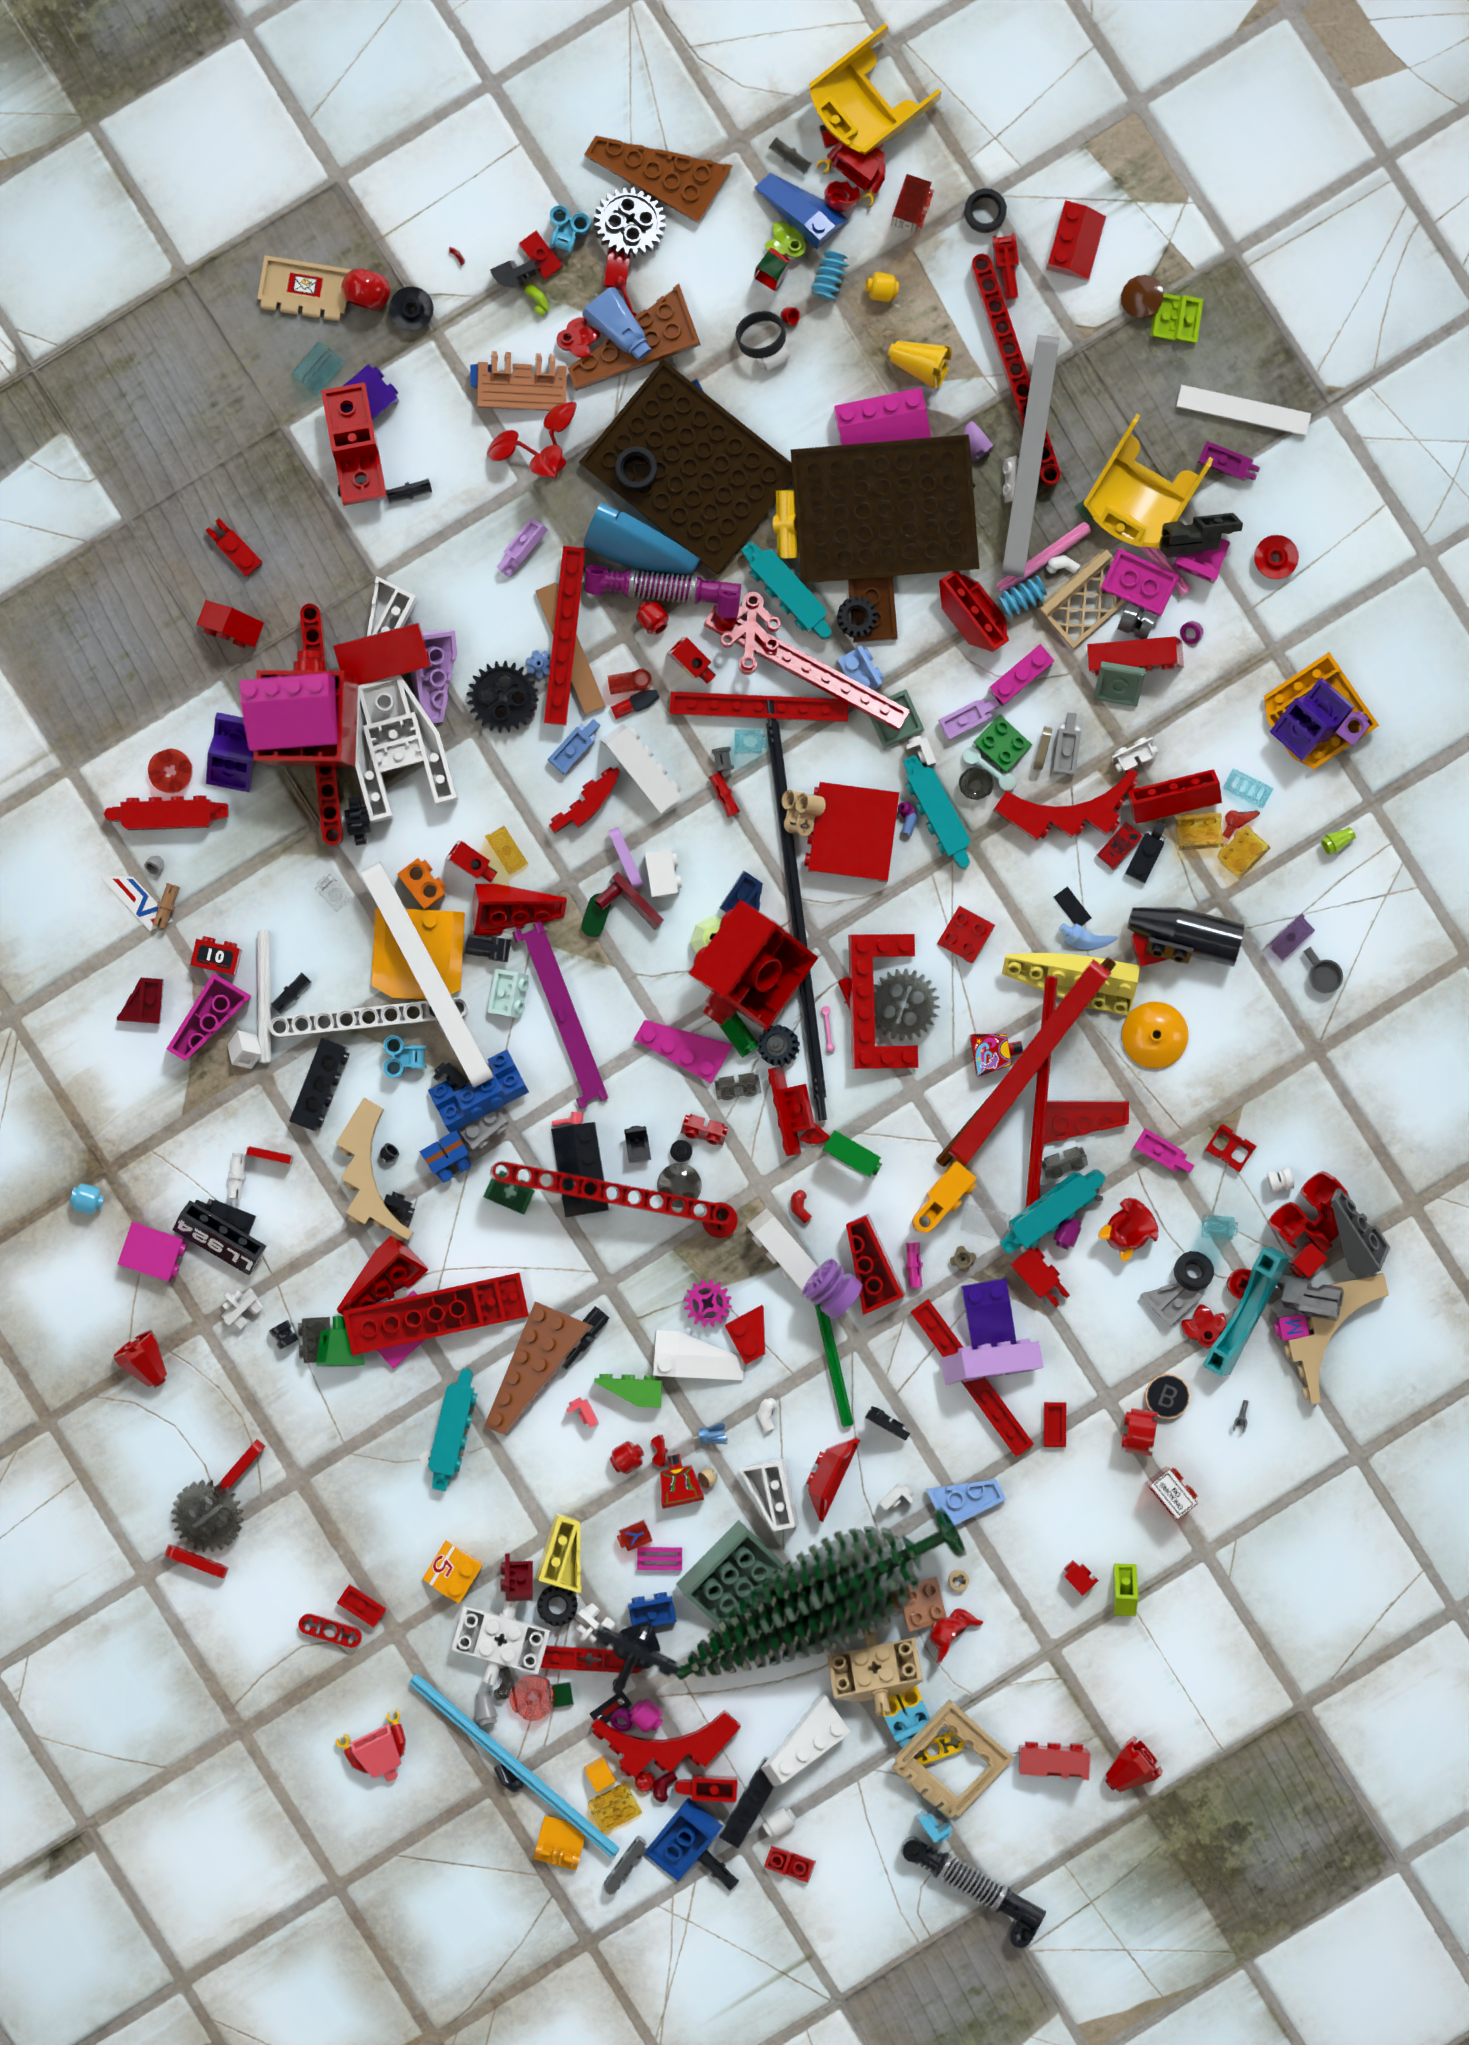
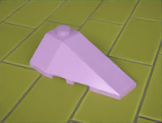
(433, 682)

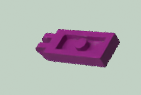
(1228, 462)

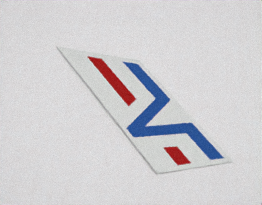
(135, 898)

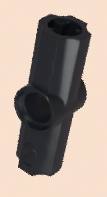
(595, 1318)

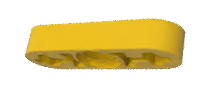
(951, 1749)

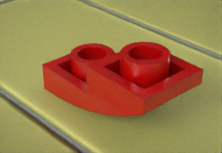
(615, 267)
(790, 1864)

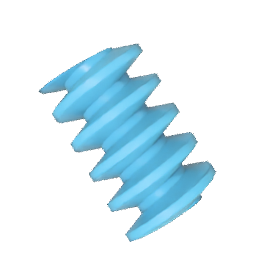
(829, 275)
(1022, 596)

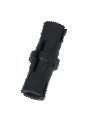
(409, 490)
(290, 993)
(718, 1870)

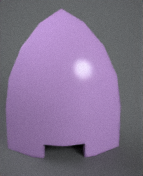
(978, 441)

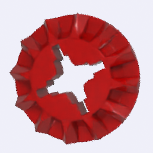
(726, 1229)

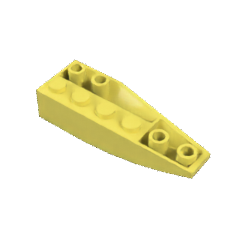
(1114, 995)

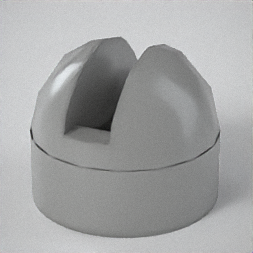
(154, 865)

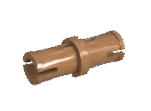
(166, 906)

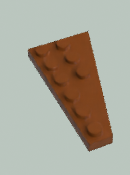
(670, 177)
(668, 332)
(537, 1358)

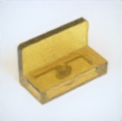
(506, 850)

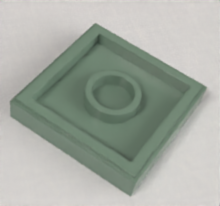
(1119, 684)
(909, 728)

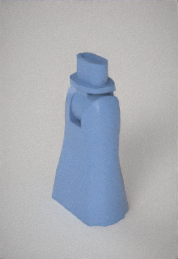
(616, 321)

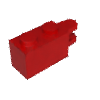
(1038, 1275)
(709, 1788)

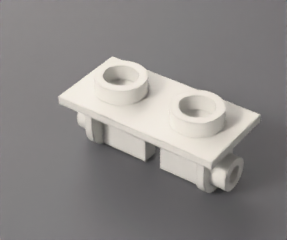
(1010, 470)
(1141, 749)

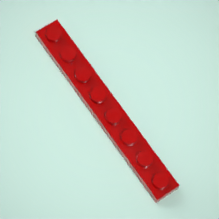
(564, 635)
(755, 706)
(979, 1389)

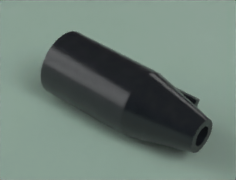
(1185, 933)

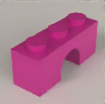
(1020, 675)

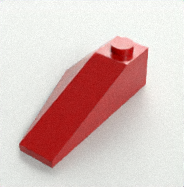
(386, 1271)

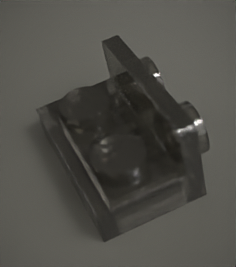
(310, 1332)

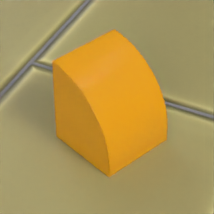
(600, 1774)

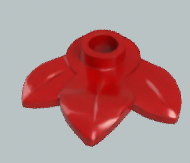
(580, 335)
(1204, 1323)

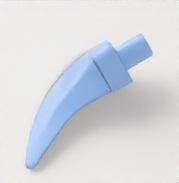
(1082, 939)

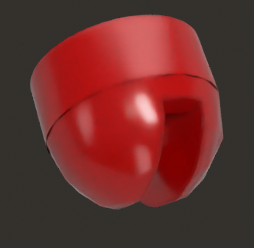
(790, 315)

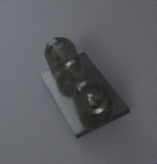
(748, 1086)
(1074, 1160)

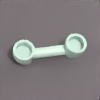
(1006, 781)

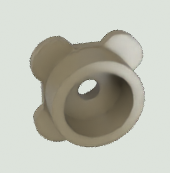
(969, 1258)

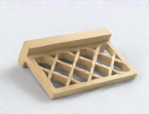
(1071, 588)

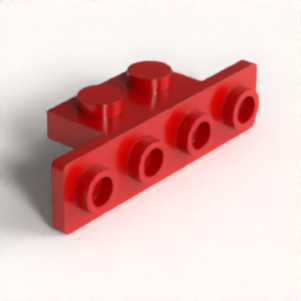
(792, 1109)

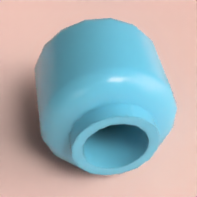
(86, 1199)

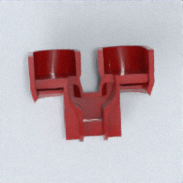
(1291, 1221)

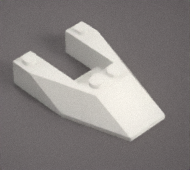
(392, 735)

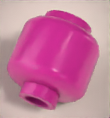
(646, 1715)

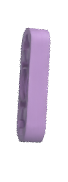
(625, 858)

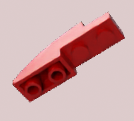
(595, 796)

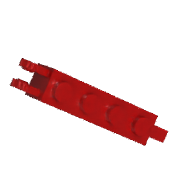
(167, 814)

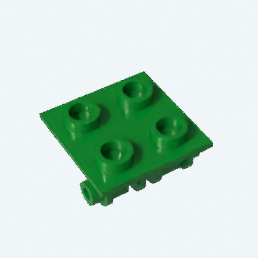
(1002, 743)

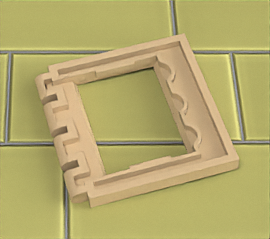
(971, 1735)

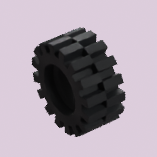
(857, 603)
(557, 1619)

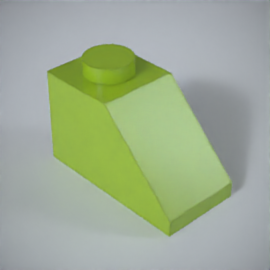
(1125, 1590)

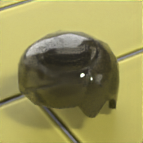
(976, 783)

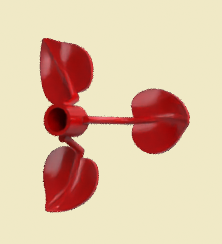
(550, 458)

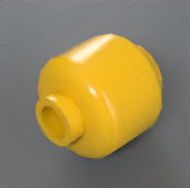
(882, 287)

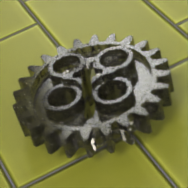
(923, 1011)
(194, 1499)

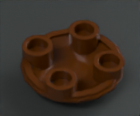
(1142, 296)

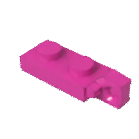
(1162, 1151)

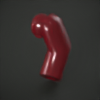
(661, 1786)

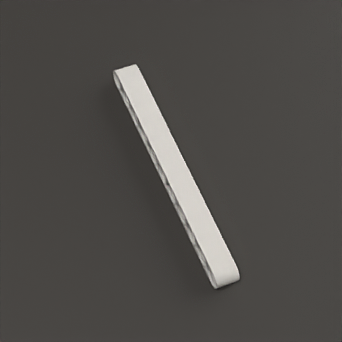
(427, 974)

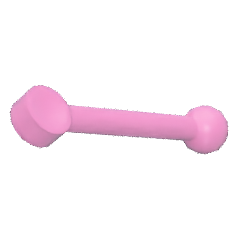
(825, 1011)

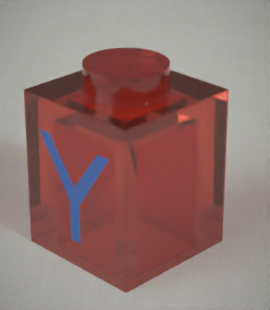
(634, 1535)

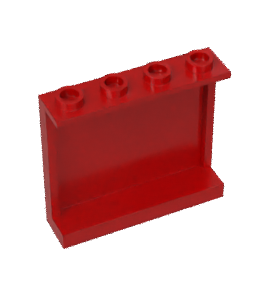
(853, 832)

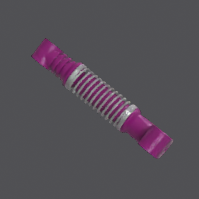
(692, 589)

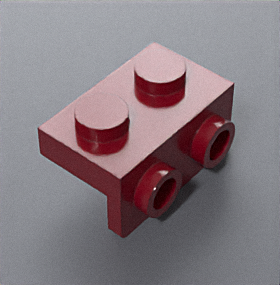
(518, 1579)

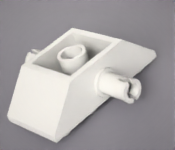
(477, 1638)

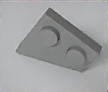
(1171, 1301)

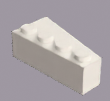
(642, 768)

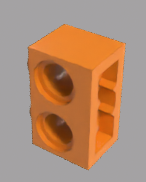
(418, 886)

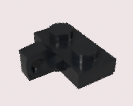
(881, 1419)

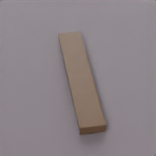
(582, 676)

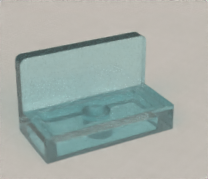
(317, 367)

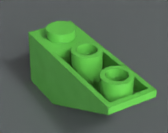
(640, 1392)

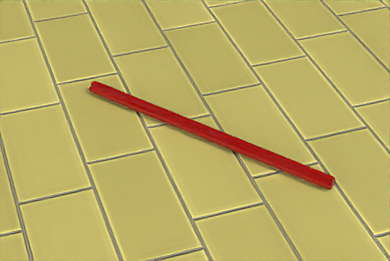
(1040, 1104)

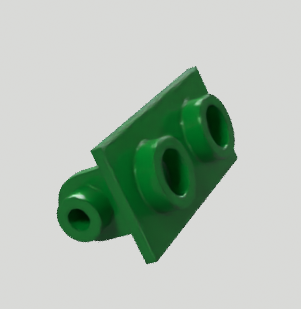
(739, 1035)

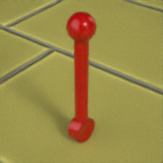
(620, 281)

